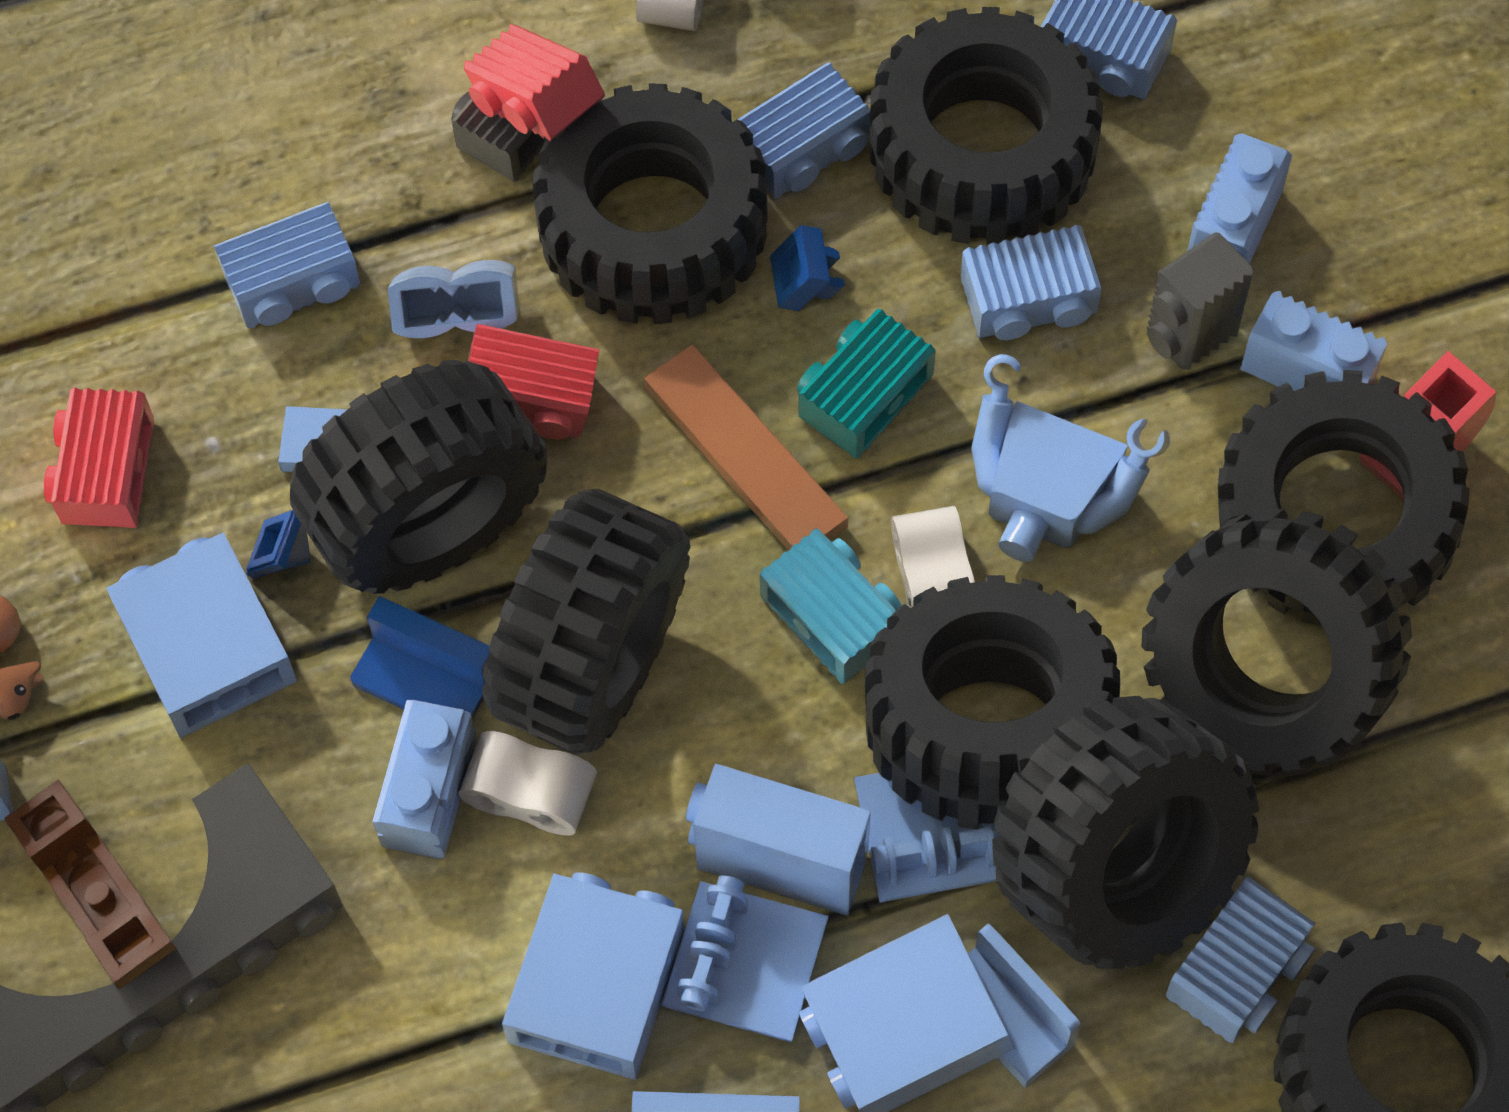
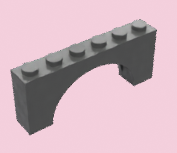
(254, 900)

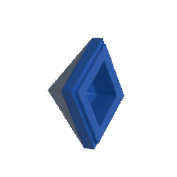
(279, 546)

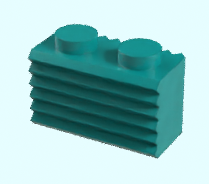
(865, 382)

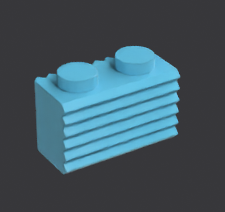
(828, 602)

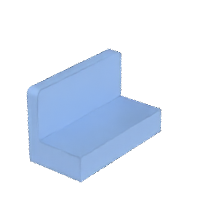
(1030, 1011)

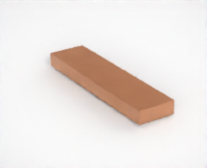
(743, 449)

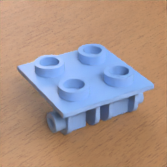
(918, 852)
(745, 960)

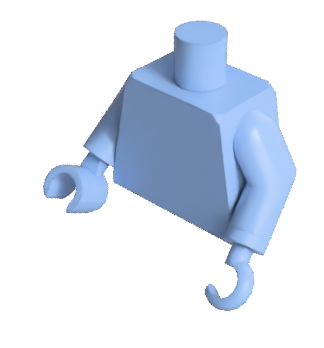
(1052, 474)

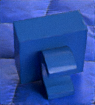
(802, 269)

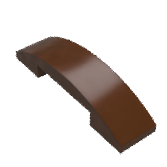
(90, 884)

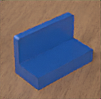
(420, 660)

